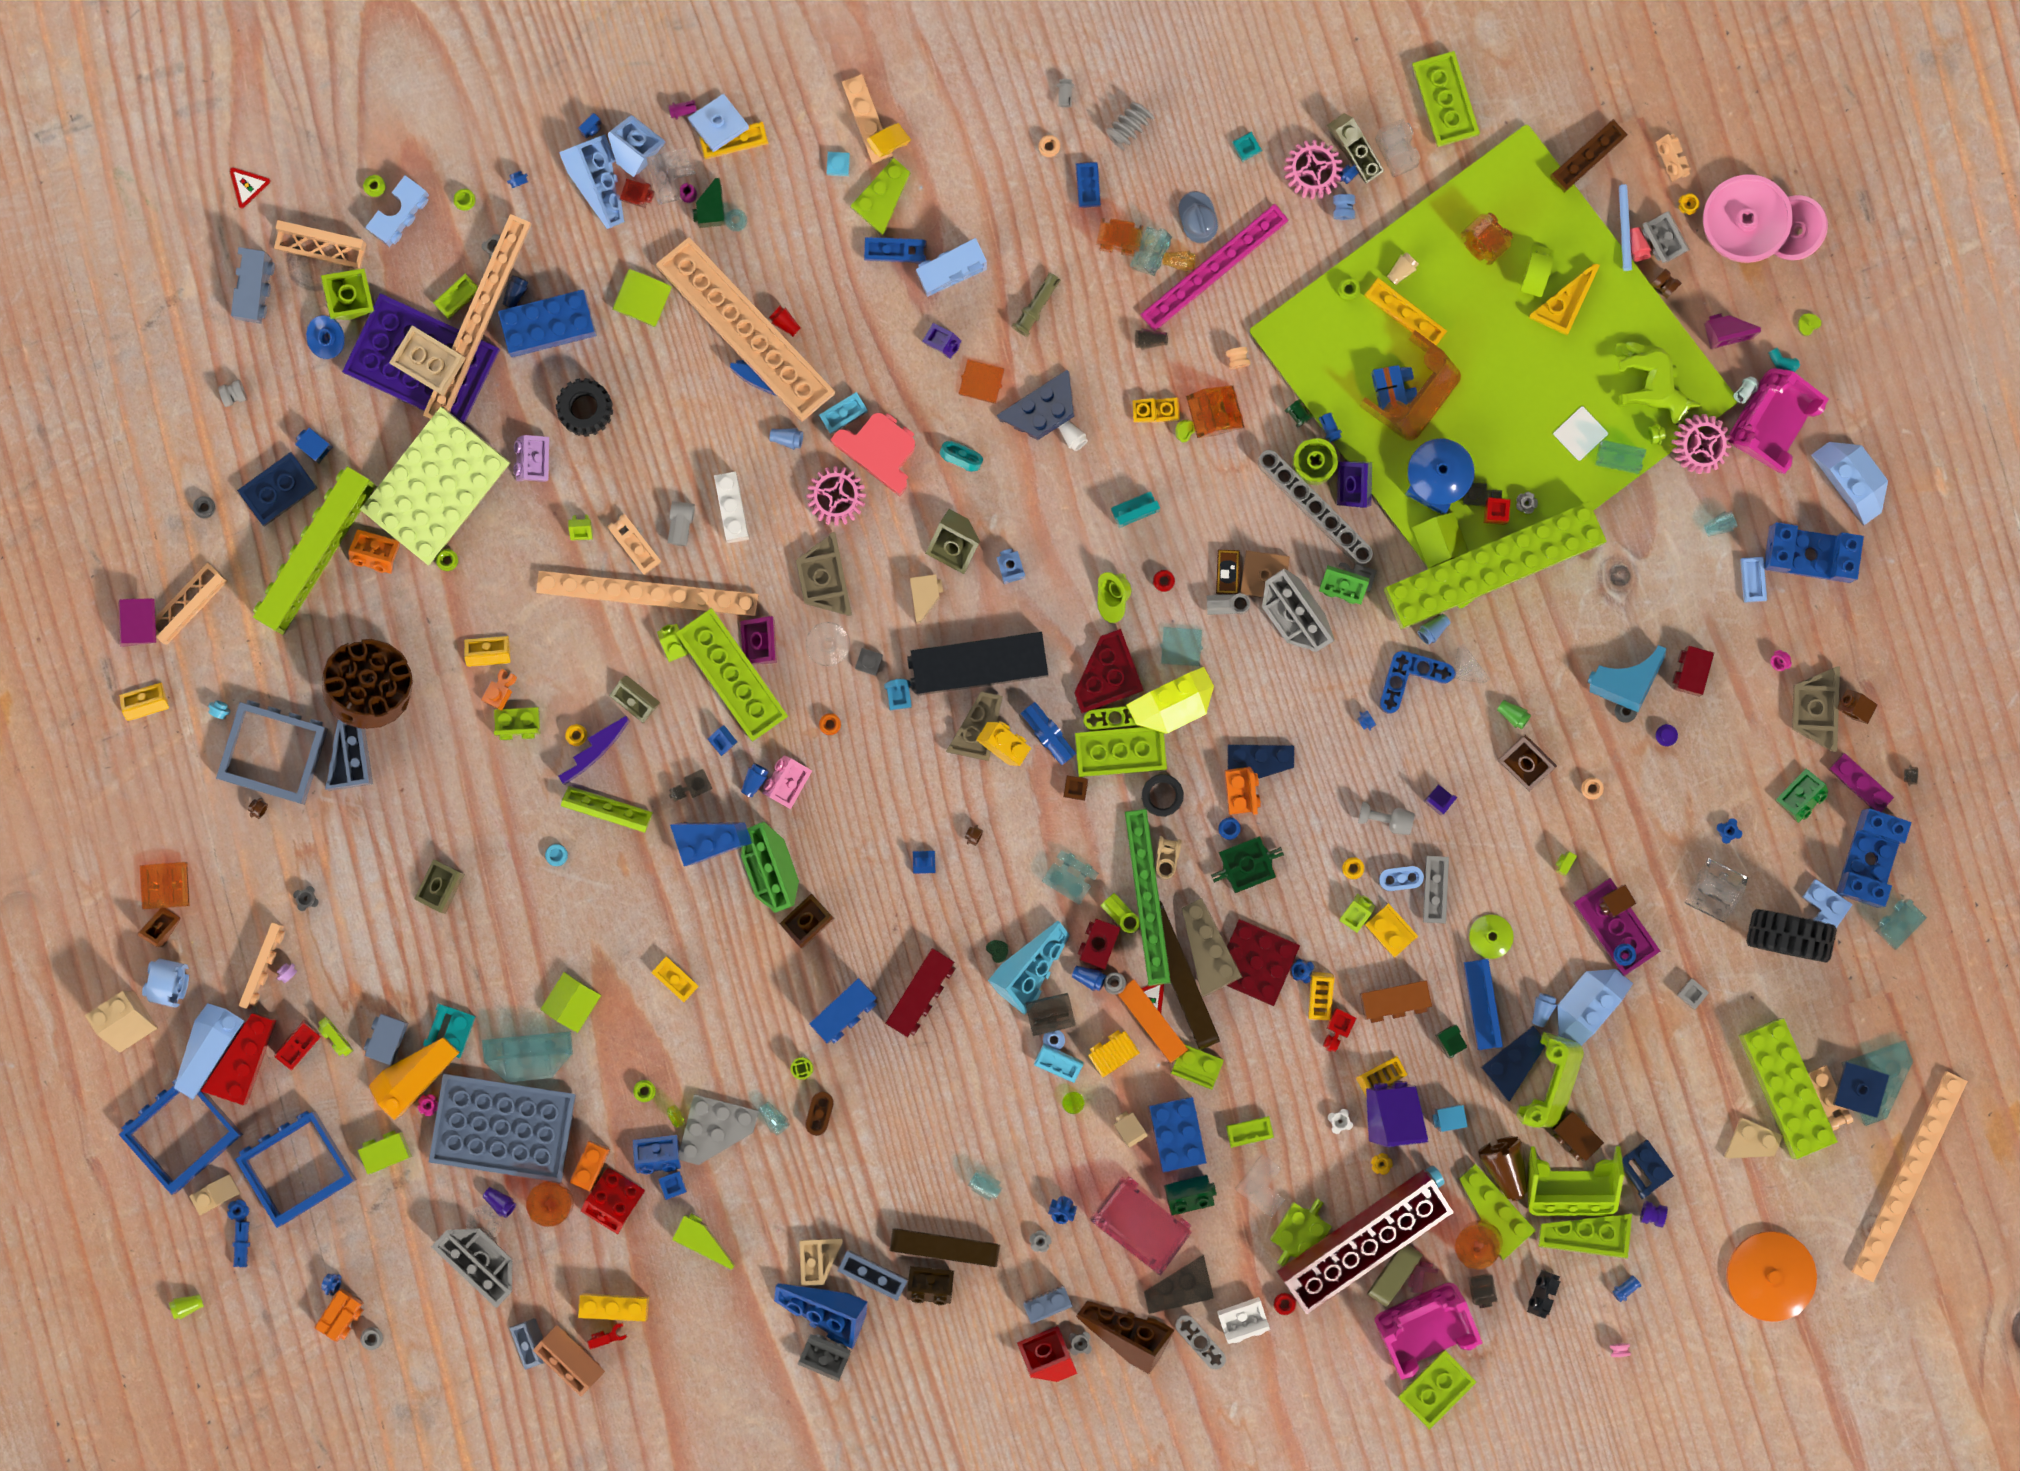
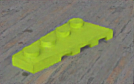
(1496, 1209)
(1592, 1236)

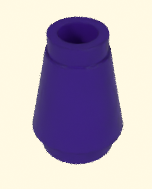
(501, 1203)

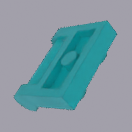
(457, 1030)

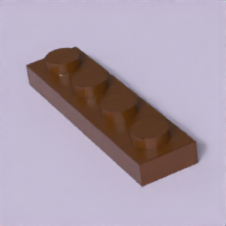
(1588, 155)

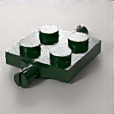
(1247, 864)

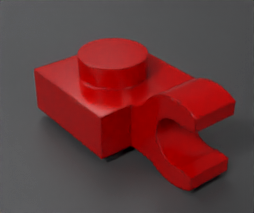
(600, 1338)

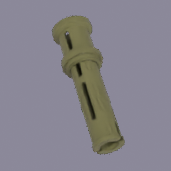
(1031, 313)

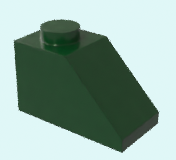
(710, 206)

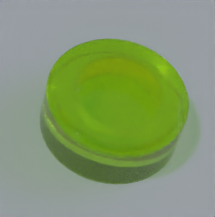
(1073, 1102)
(675, 1116)

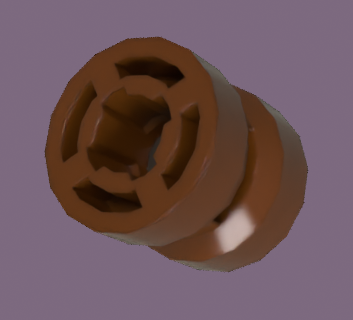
(1670, 286)

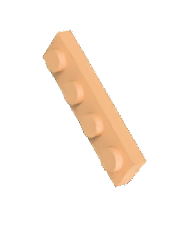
(864, 112)
(259, 976)

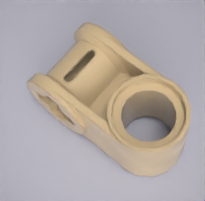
(1167, 856)

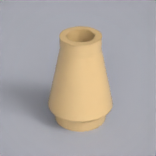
(1404, 267)

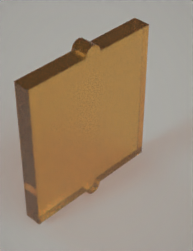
(981, 381)

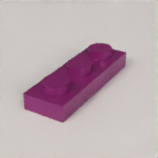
(1861, 783)

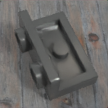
(824, 1357)

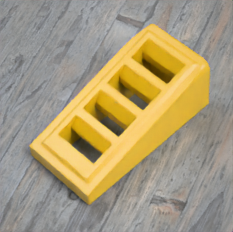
(1317, 976)
(1364, 1083)

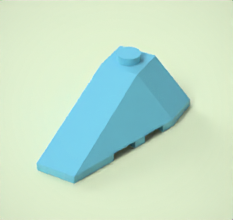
(1024, 972)

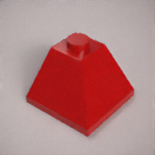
(1047, 1356)

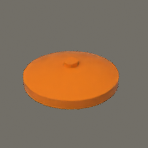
(1771, 1276)

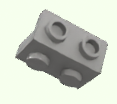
(1665, 237)

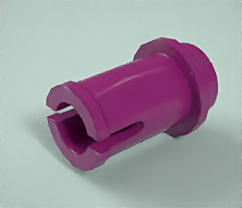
(682, 109)
(691, 197)

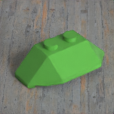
(770, 868)

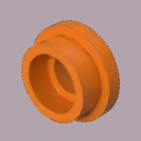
(837, 724)

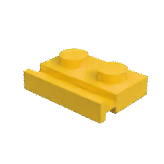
(1391, 930)

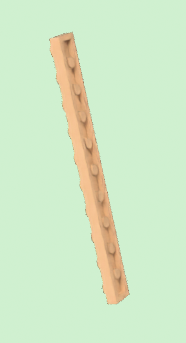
(482, 307)
(647, 593)
(1909, 1176)

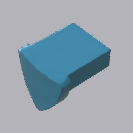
(898, 694)

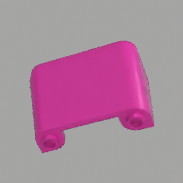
(1775, 418)
(1426, 1327)

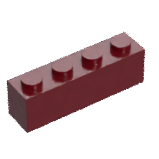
(920, 992)

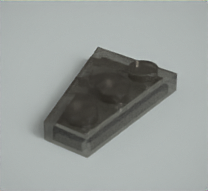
(1181, 1288)

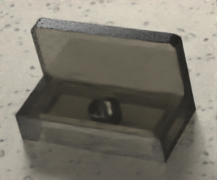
(1050, 1014)

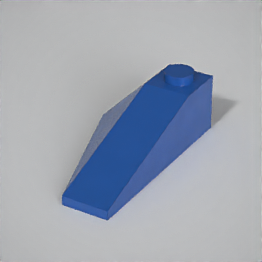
(832, 1311)

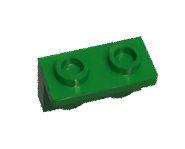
(1803, 795)

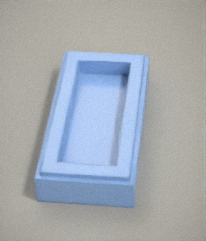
(1753, 579)

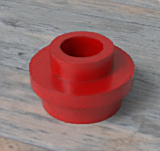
(1167, 574)
(1284, 1296)

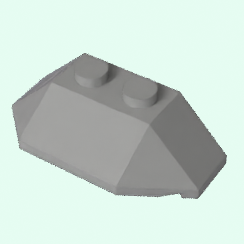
(1296, 612)
(478, 1261)

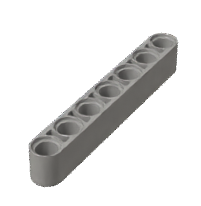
(1312, 497)

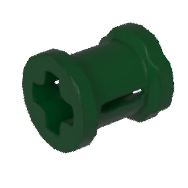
(1298, 413)

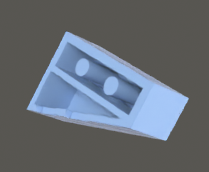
(951, 267)

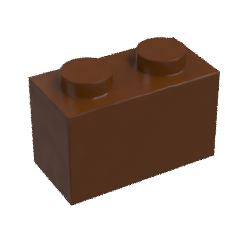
(1577, 1137)

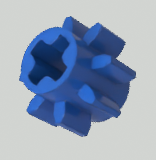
(1062, 1210)

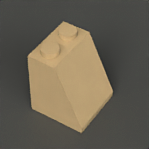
(121, 1020)

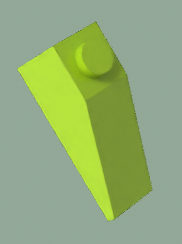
(699, 1238)

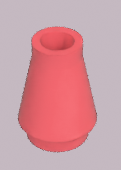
(1639, 246)

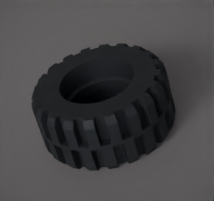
(1791, 935)

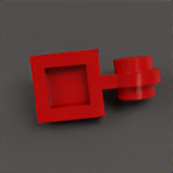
(1341, 1024)

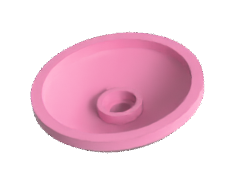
(1811, 218)

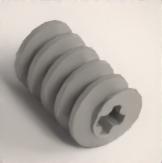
(1128, 124)

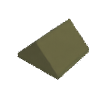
(439, 886)

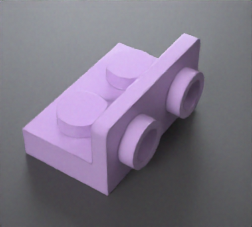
(531, 458)

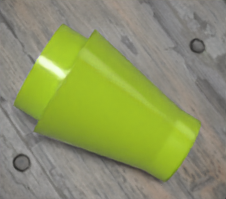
(184, 1306)

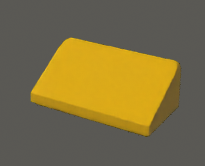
(487, 651)
(143, 701)

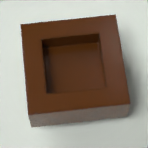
(1075, 788)

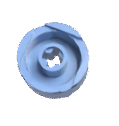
(166, 982)

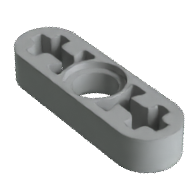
(1216, 1350)

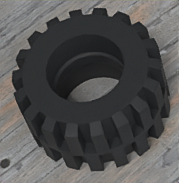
(571, 394)

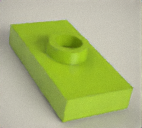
(456, 296)
(1249, 1131)

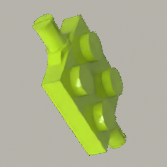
(1299, 1230)

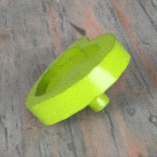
(1808, 323)
(1184, 430)

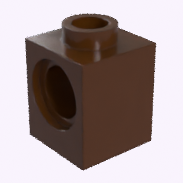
(1857, 706)
(1616, 901)

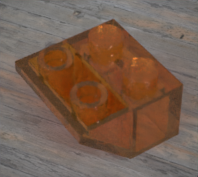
(1215, 411)

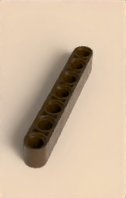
(1187, 989)

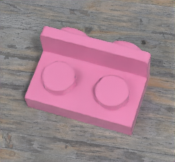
(786, 781)

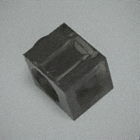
(1482, 1290)

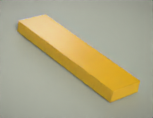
(1404, 311)

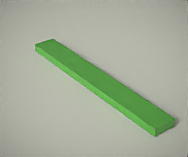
(1147, 897)

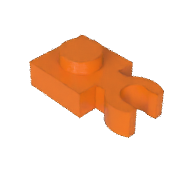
(498, 693)

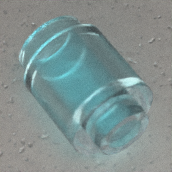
(985, 1185)

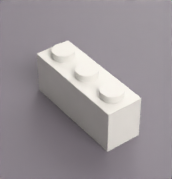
(731, 507)

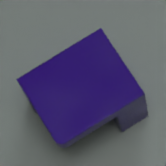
(1440, 800)

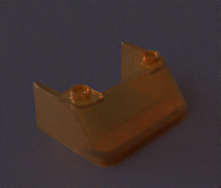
(1412, 419)

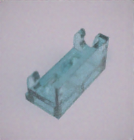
(1620, 457)

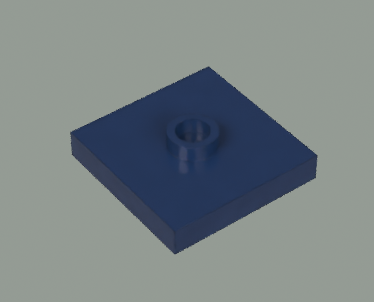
(1861, 1089)

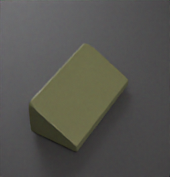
(634, 698)

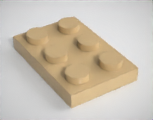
(427, 360)

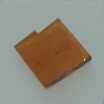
(164, 885)

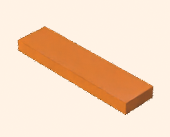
(1152, 1021)

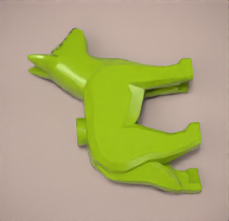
(1658, 384)

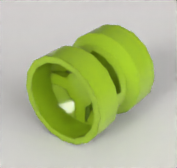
(802, 1068)

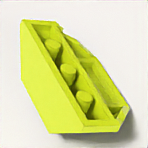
(1174, 702)

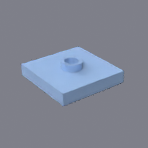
(718, 122)

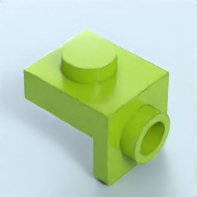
(671, 643)

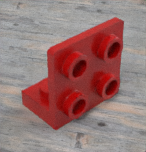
(612, 1200)

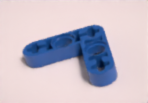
(1411, 668)

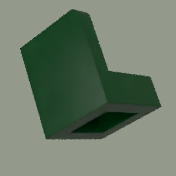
(1451, 1040)

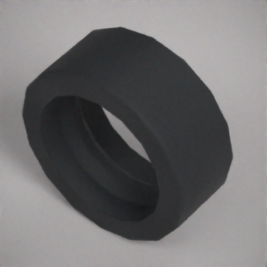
(1146, 795)

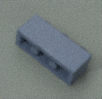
(872, 1275)

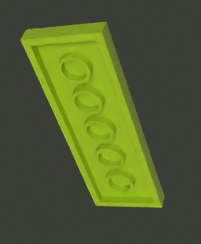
(731, 674)

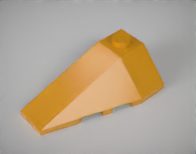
(406, 1080)

